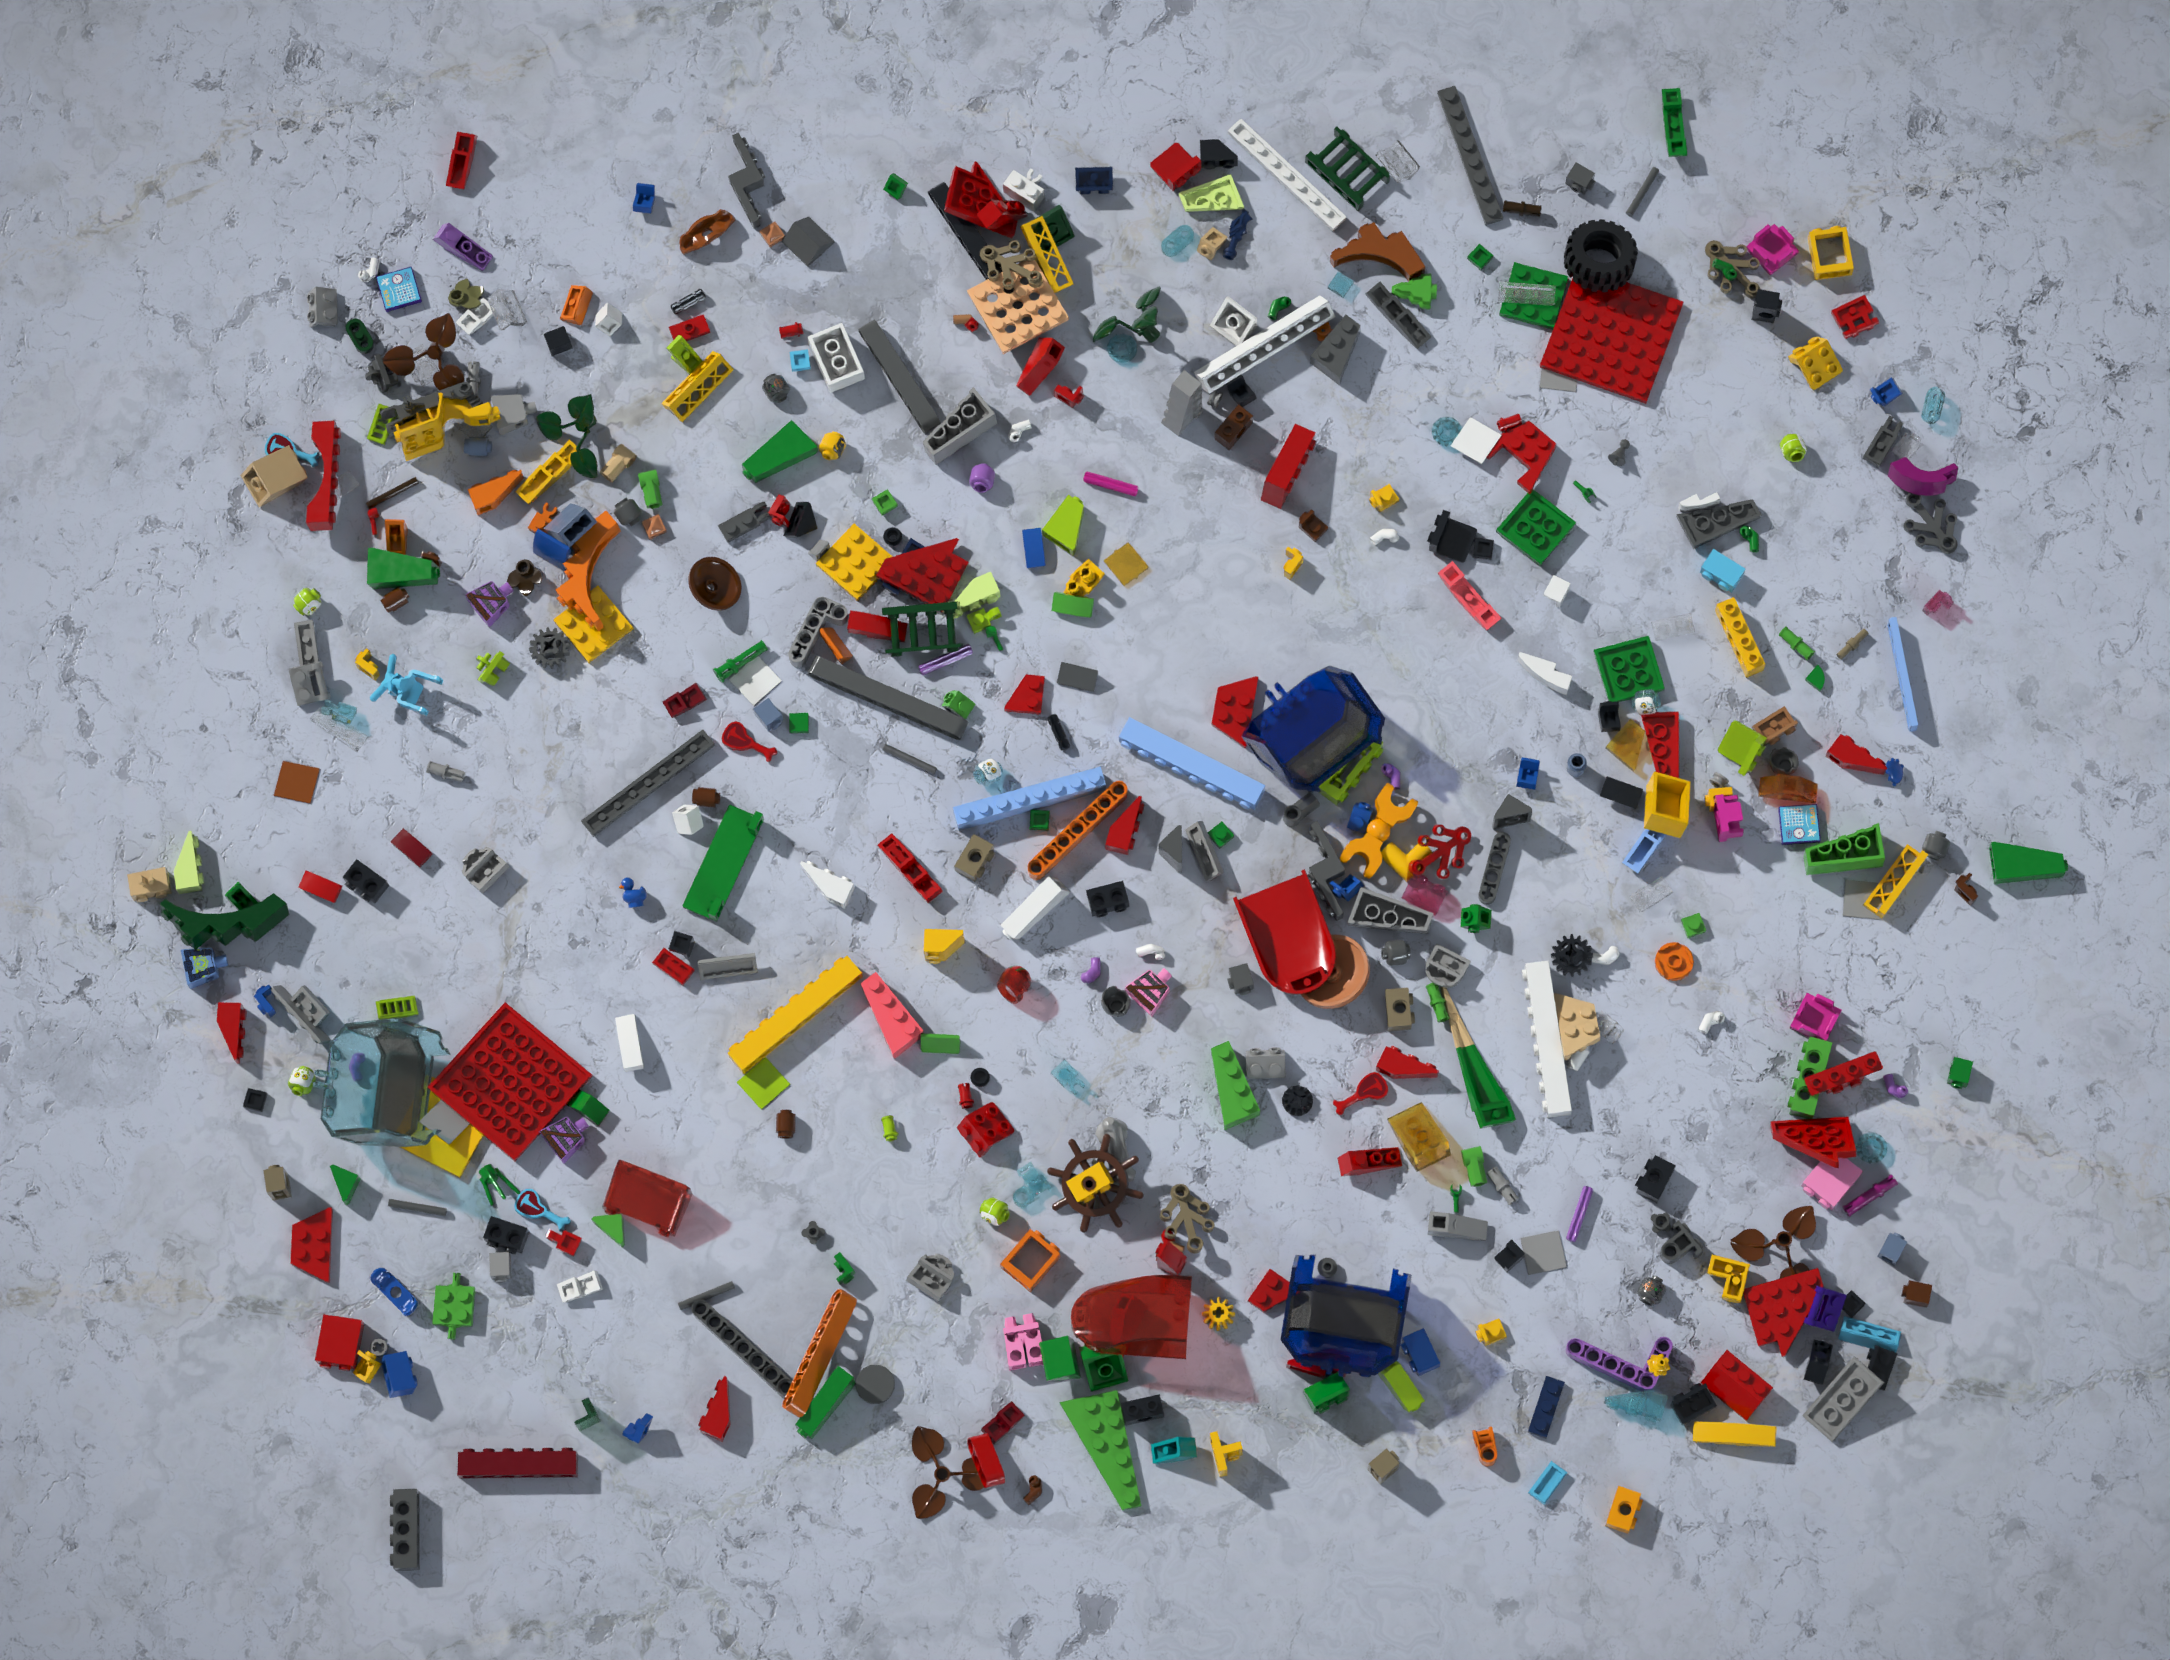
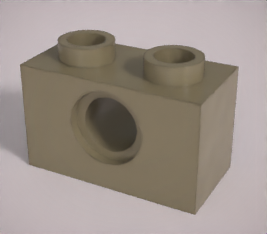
(978, 847)
(1395, 1020)
(277, 1182)
(1384, 1465)

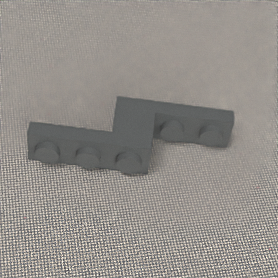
(746, 180)
(1326, 871)

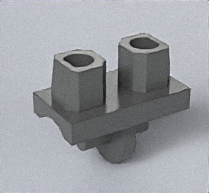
(378, 374)

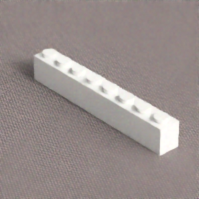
(1264, 344)
(1547, 1037)

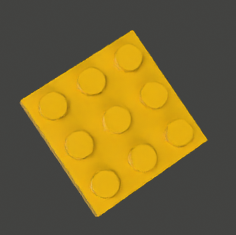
(853, 562)
(588, 640)

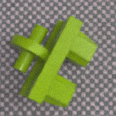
(497, 661)

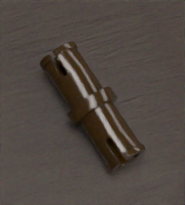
(1522, 208)

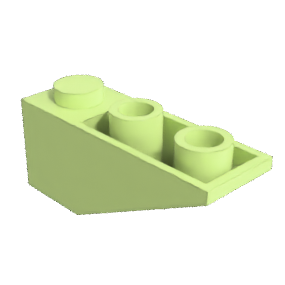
(978, 592)
(187, 871)

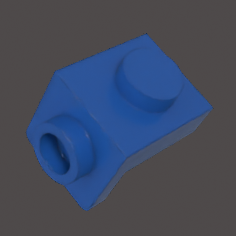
(644, 198)
(1886, 392)
(1528, 773)
(1360, 817)
(1347, 888)
(264, 1006)

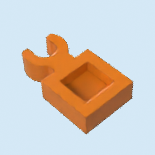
(541, 520)

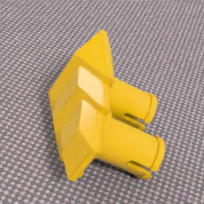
(1084, 579)

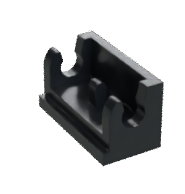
(1621, 792)

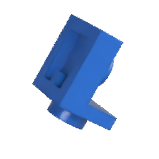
(639, 1430)

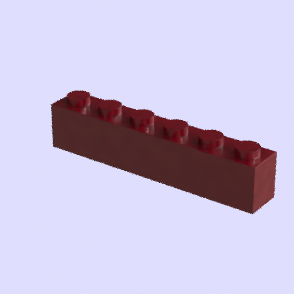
(518, 1463)

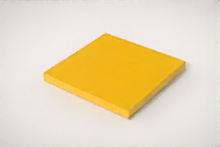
(452, 1156)

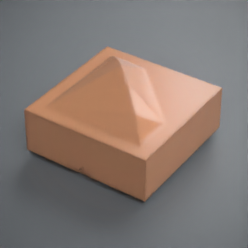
(772, 234)
(654, 526)

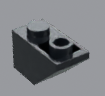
(1216, 154)
(1818, 1362)

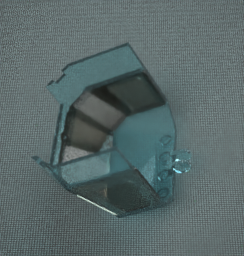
(380, 1082)

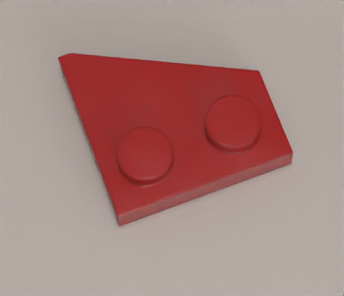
(1027, 696)
(1270, 1291)

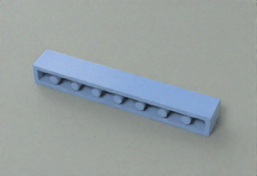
(1191, 763)
(1029, 798)

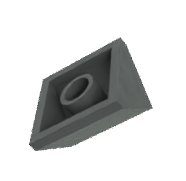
(807, 240)
(1511, 813)
(1171, 848)

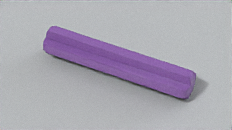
(945, 659)
(1579, 1214)

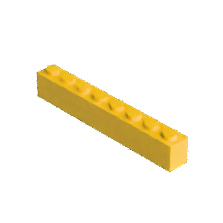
(795, 1014)

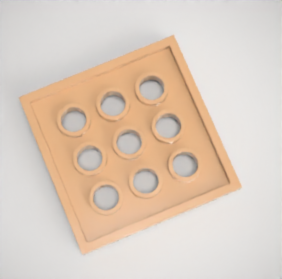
(1023, 332)

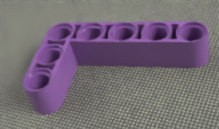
(1621, 1365)

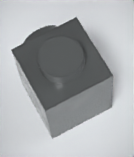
(1580, 179)
(1240, 979)

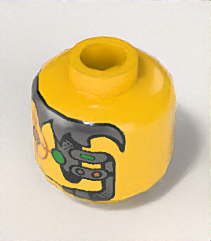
(832, 446)

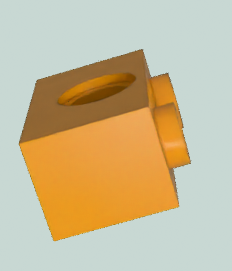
(1616, 1519)

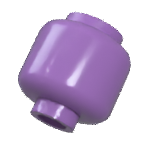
(982, 478)

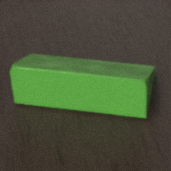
(940, 1043)

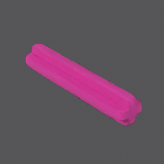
(1110, 483)

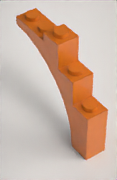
(579, 568)

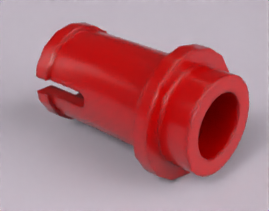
(791, 330)
(1509, 422)
(965, 1096)

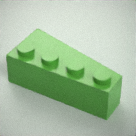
(1846, 853)
(1234, 1092)

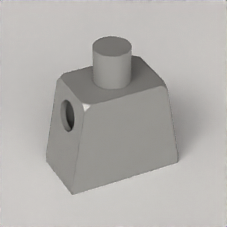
(512, 412)

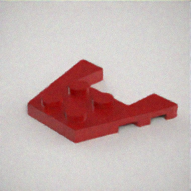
(1529, 447)

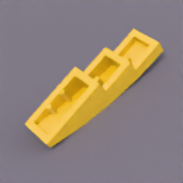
(547, 474)
(1734, 1434)

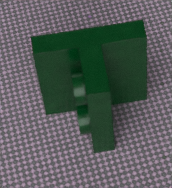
(1057, 225)

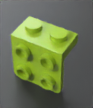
(1742, 746)

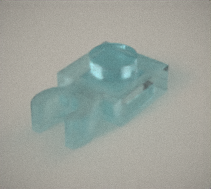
(342, 712)
(1066, 1074)

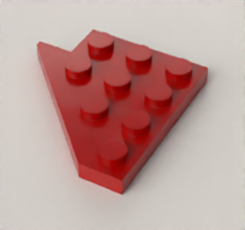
(971, 193)
(925, 573)
(1819, 1138)
(1781, 1307)

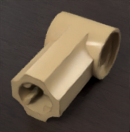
(621, 459)

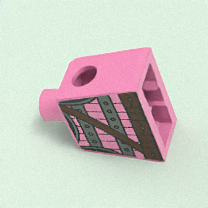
(1149, 990)

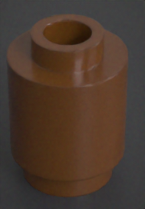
(395, 599)
(705, 797)
(785, 1124)

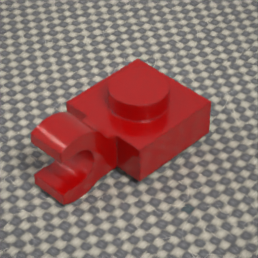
(566, 1242)

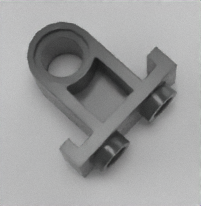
(1681, 1244)

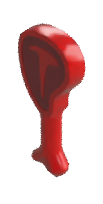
(736, 738)
(1371, 1086)

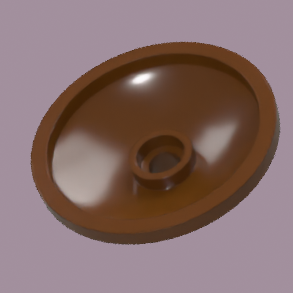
(722, 580)

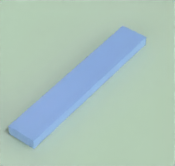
(1902, 674)

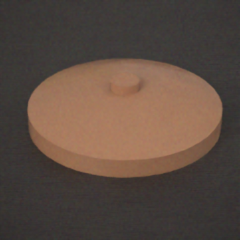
(1348, 976)

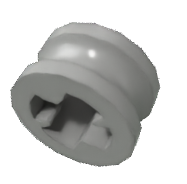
(1215, 399)
(1718, 780)
(377, 1353)

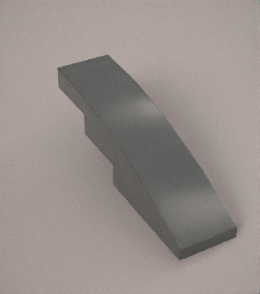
(1398, 315)

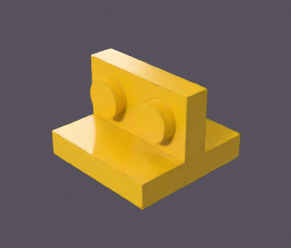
(1221, 1453)

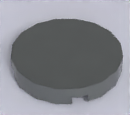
(875, 1384)

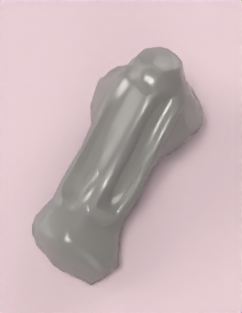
(1118, 1131)

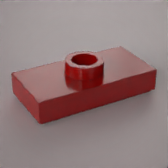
(690, 328)
(673, 966)

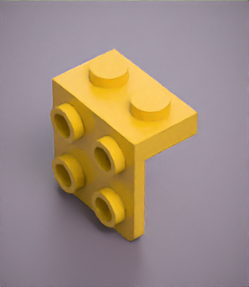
(1816, 362)

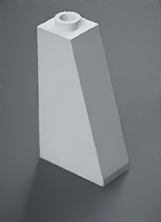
(1035, 907)

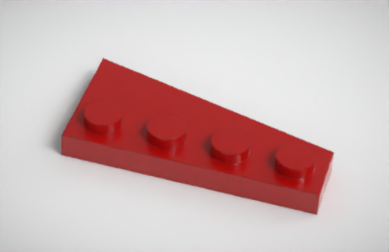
(1663, 741)

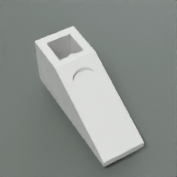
(833, 888)

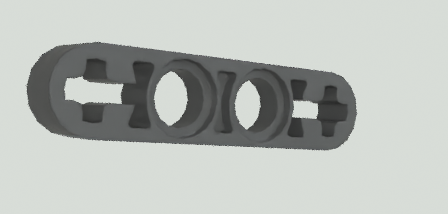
(1495, 868)

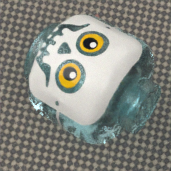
(1646, 701)
(987, 772)

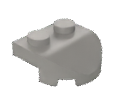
(483, 868)
(1445, 967)
(932, 1275)

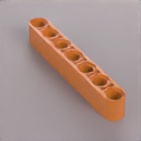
(1080, 821)
(819, 1353)

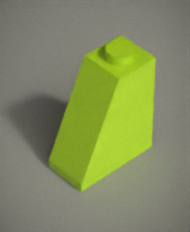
(1065, 524)
(1401, 1387)

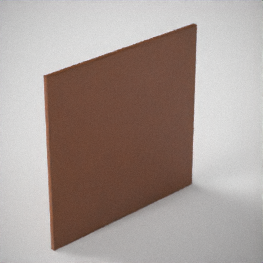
(296, 782)

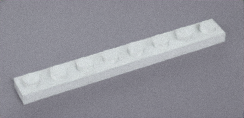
(1287, 175)

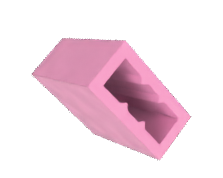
(1831, 1183)

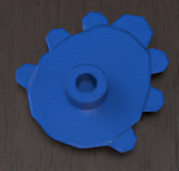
(1895, 771)

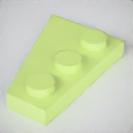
(1212, 196)

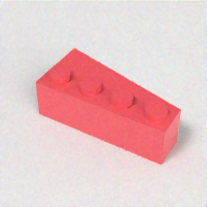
(894, 1020)

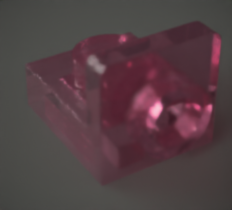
(1939, 599)

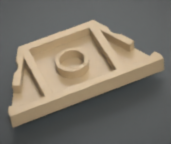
(1576, 1024)

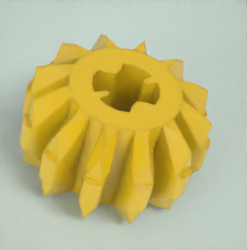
(1223, 1318)

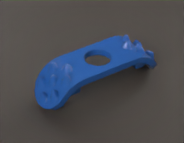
(386, 1282)

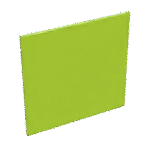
(763, 1083)

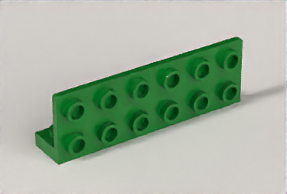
(723, 862)

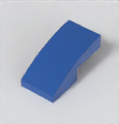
(1033, 547)

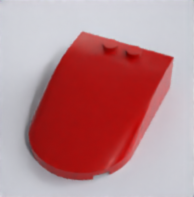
(1289, 935)

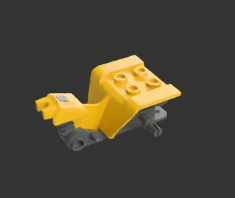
(423, 420)

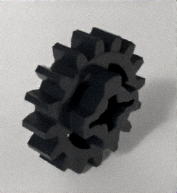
(1580, 955)

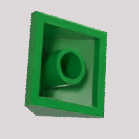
(1060, 1359)

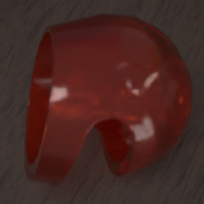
(1017, 980)

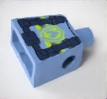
(201, 965)

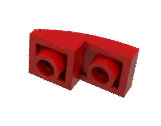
(320, 886)

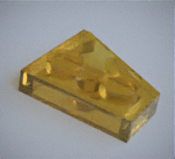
(1627, 744)

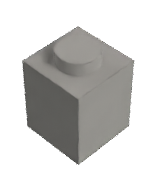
(500, 1266)

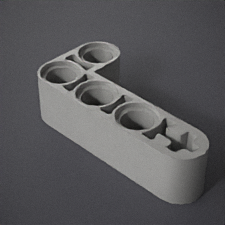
(813, 632)

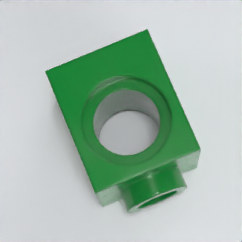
(1959, 1073)

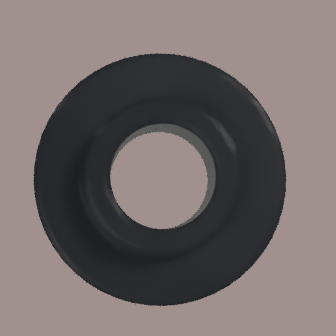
(892, 531)

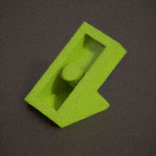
(683, 354)

